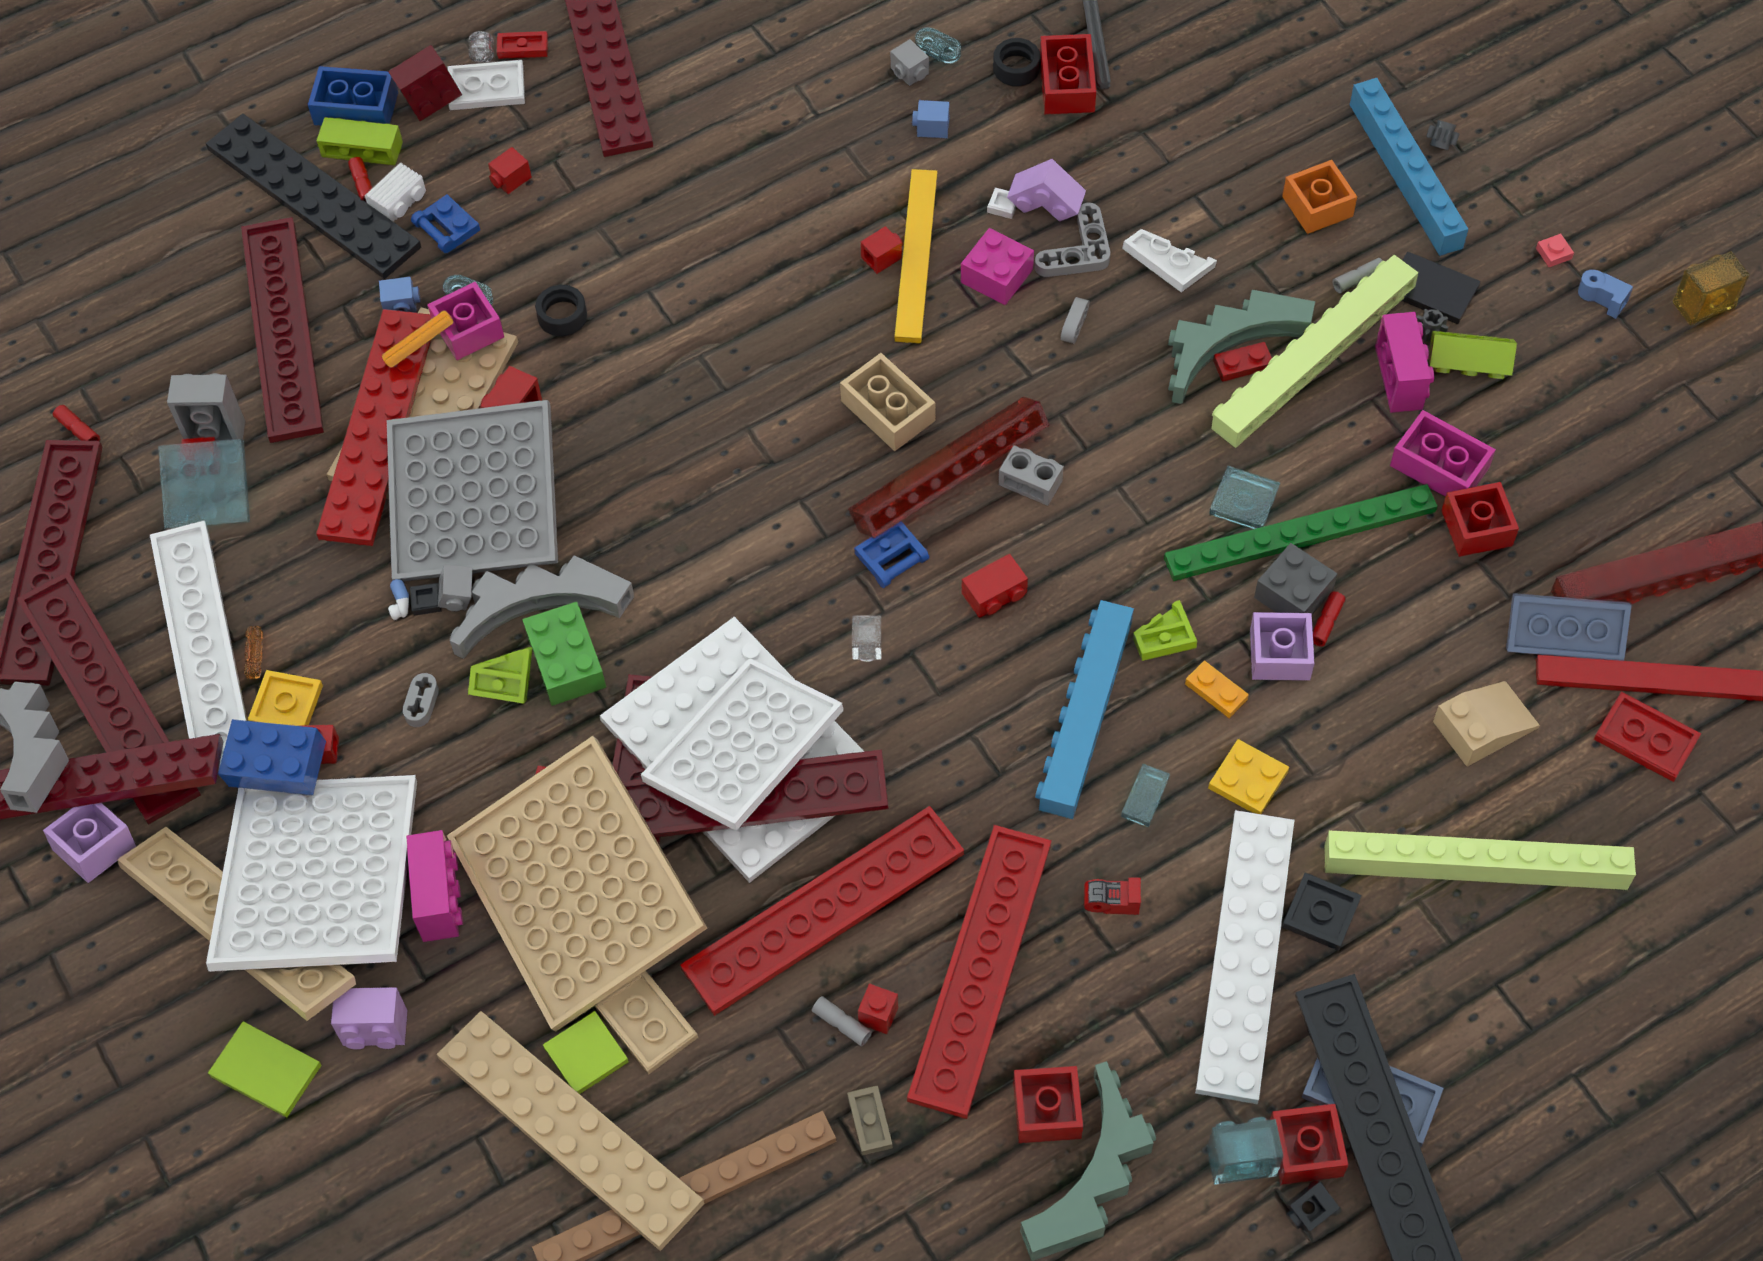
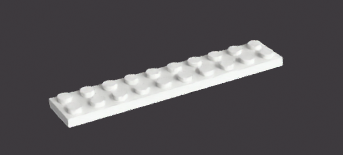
(198, 630)
(1245, 958)

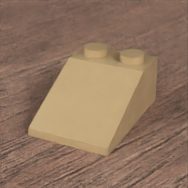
(1483, 721)

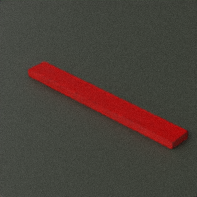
(1649, 677)

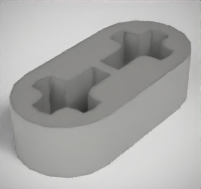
(1075, 320)
(414, 698)

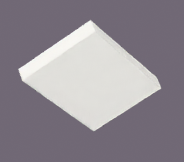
(488, 84)

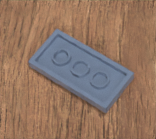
(1568, 627)
(1417, 1095)

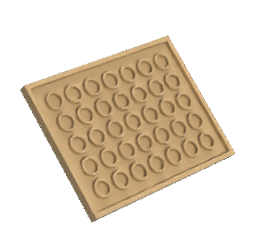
(575, 883)

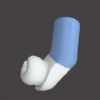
(402, 599)

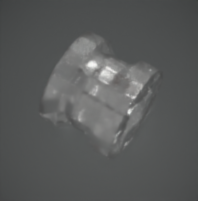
(481, 47)

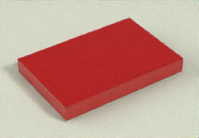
(1647, 736)

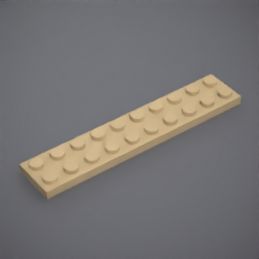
(191, 889)
(571, 1130)

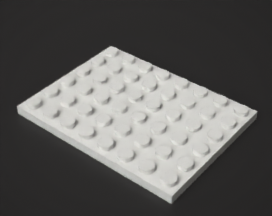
(670, 699)
(314, 876)

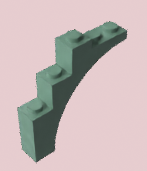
(1260, 317)
(1076, 1216)

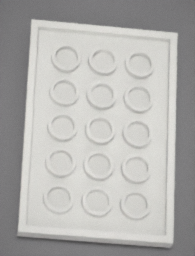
(742, 743)

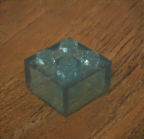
(1244, 1150)

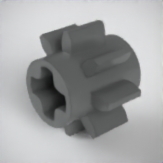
(1442, 135)
(1432, 321)

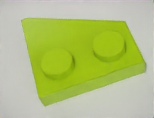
(1165, 634)
(502, 677)

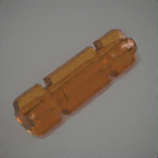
(253, 652)

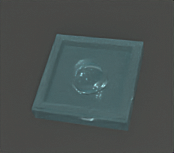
(1244, 498)

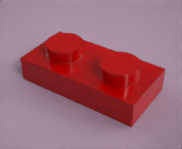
(522, 44)
(1242, 361)

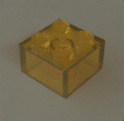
(1710, 287)

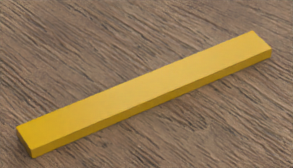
(916, 256)

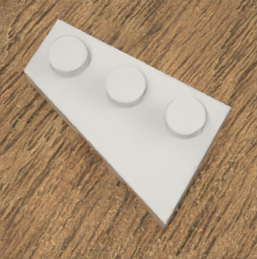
(1172, 264)

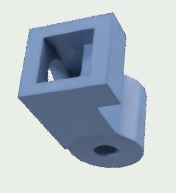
(1605, 290)

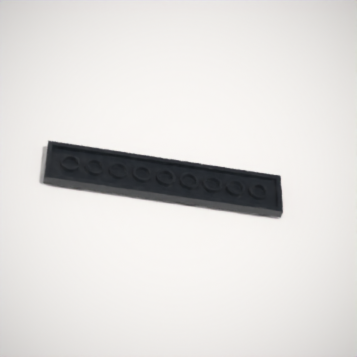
(314, 196)
(1376, 1123)

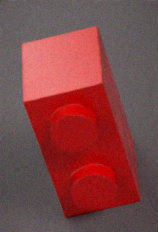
(994, 586)

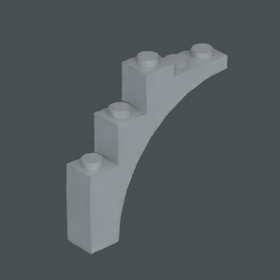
(536, 590)
(37, 755)

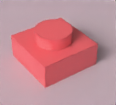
(1554, 250)

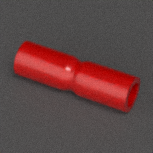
(360, 176)
(74, 424)
(1328, 616)

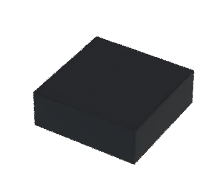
(425, 599)

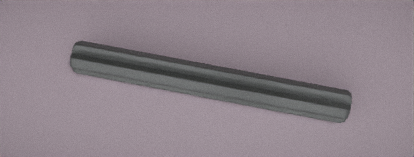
(1098, 47)

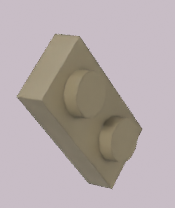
(870, 1120)

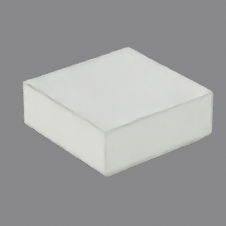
(1000, 204)

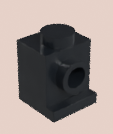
(1322, 1206)

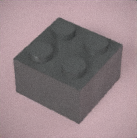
(1295, 583)

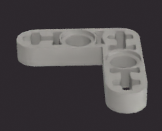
(1085, 253)

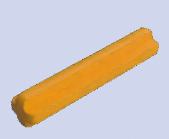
(417, 338)

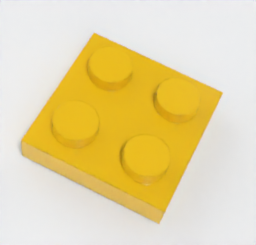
(285, 699)
(1248, 777)

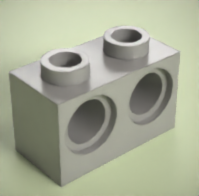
(1027, 480)

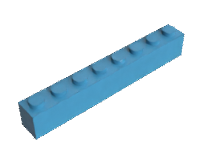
(1408, 167)
(1085, 710)

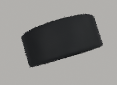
(1016, 76)
(558, 294)

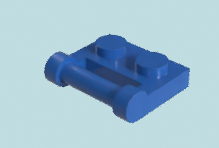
(451, 219)
(885, 547)

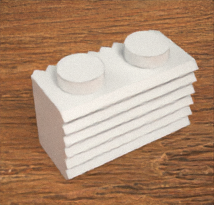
(396, 192)

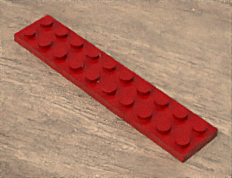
(361, 472)
(821, 910)
(979, 972)

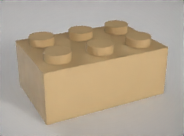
(887, 401)

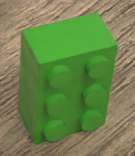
(564, 653)

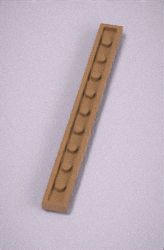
(708, 1182)

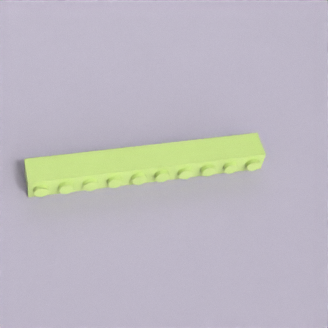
(1313, 350)
(1479, 860)

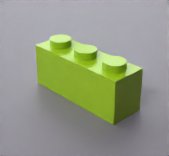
(362, 139)
(1472, 354)

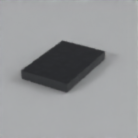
(1440, 288)

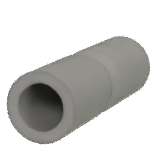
(1353, 277)
(838, 1018)

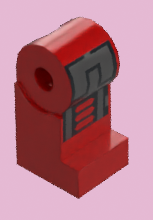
(1113, 896)

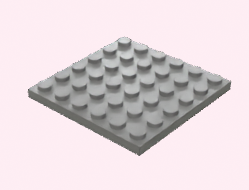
(472, 490)

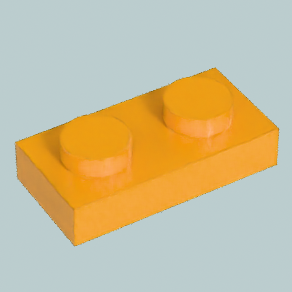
(1216, 689)

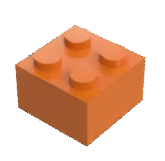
(1319, 196)

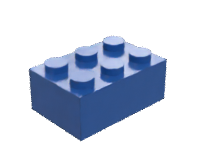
(352, 95)
(272, 757)

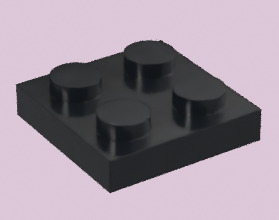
(1321, 911)

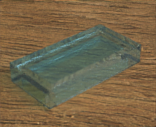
(1145, 795)

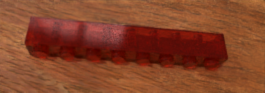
(948, 467)
(1667, 567)

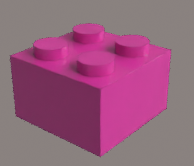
(997, 266)
(473, 318)

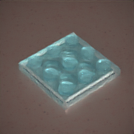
(204, 483)

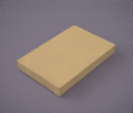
(646, 1022)

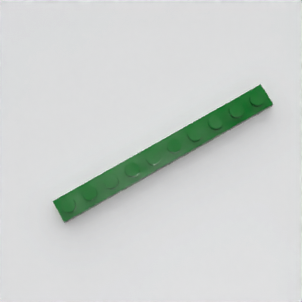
(1300, 532)

